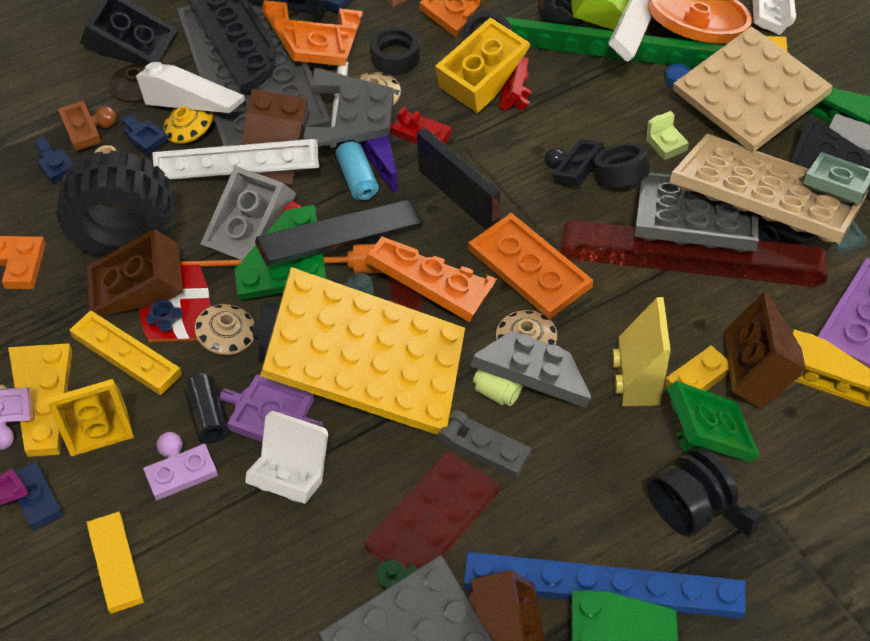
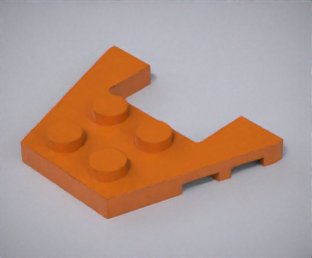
(312, 40)

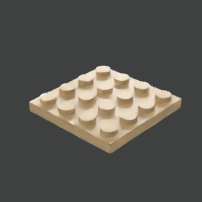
(752, 89)

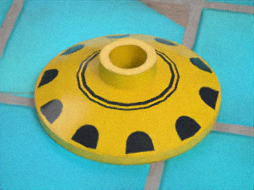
(186, 124)

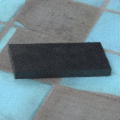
(458, 179)

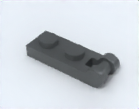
(485, 444)

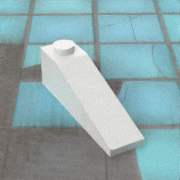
(176, 88)

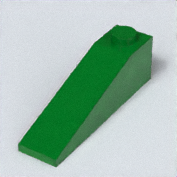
(845, 104)

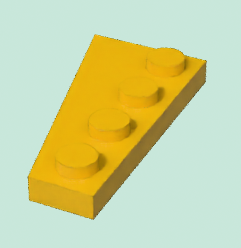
(47, 374)

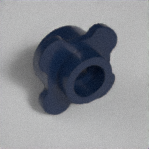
(161, 309)

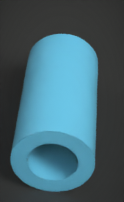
(357, 170)

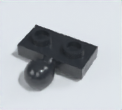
(574, 166)

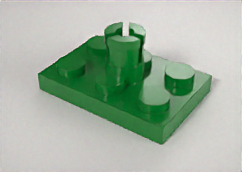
(711, 422)

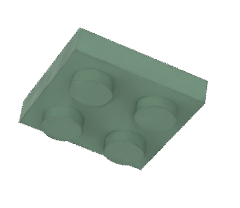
(838, 178)

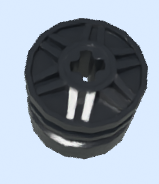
(692, 491)

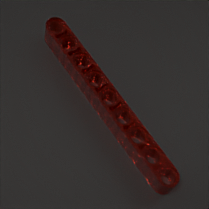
(620, 246)

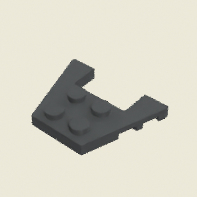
(362, 109)

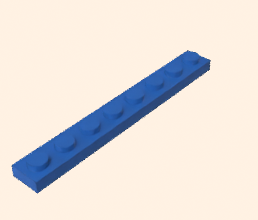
(671, 590)

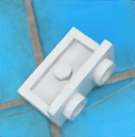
(774, 14)

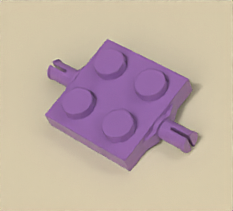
(260, 399)

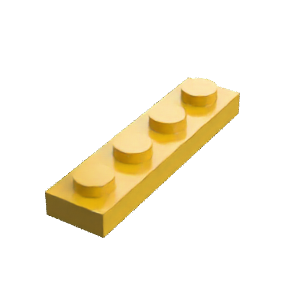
(125, 352)

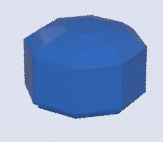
(675, 72)

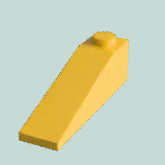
(833, 370)

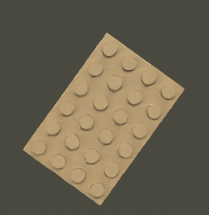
(763, 186)

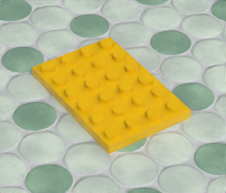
(364, 352)

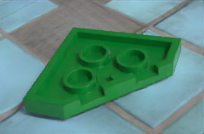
(258, 280)

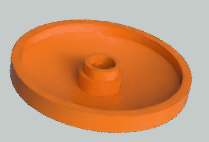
(702, 19)

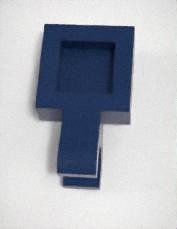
(144, 136)
(52, 163)

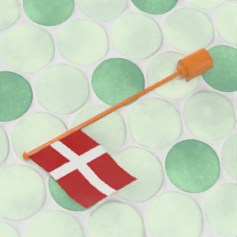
(197, 298)

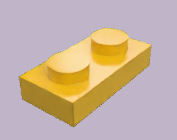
(702, 370)

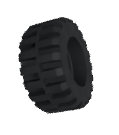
(113, 180)

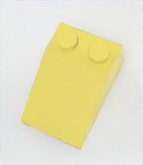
(643, 357)

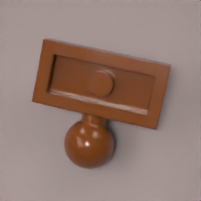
(81, 125)

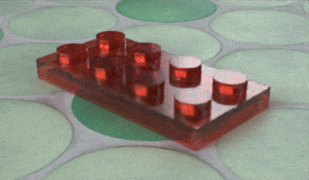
(433, 513)

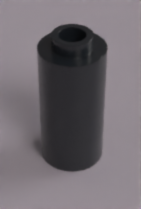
(205, 408)

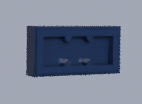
(40, 504)

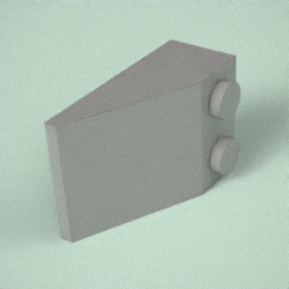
(245, 211)

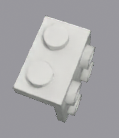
(290, 458)

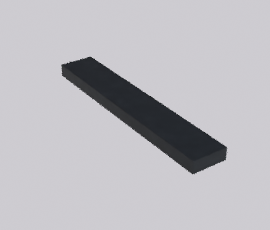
(337, 232)

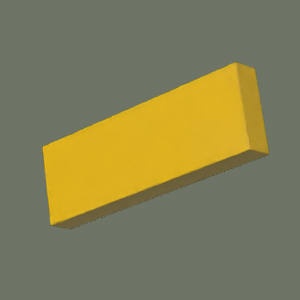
(115, 562)

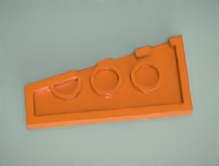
(450, 13)
(445, 285)

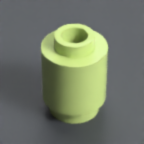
(497, 388)

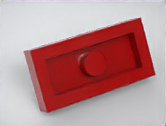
(513, 91)
(409, 123)

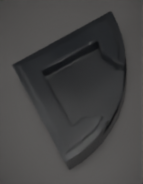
(744, 519)

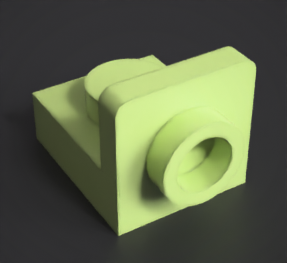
(665, 137)

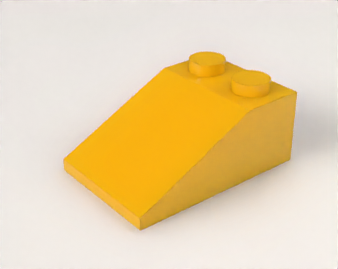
(481, 64)
(91, 417)

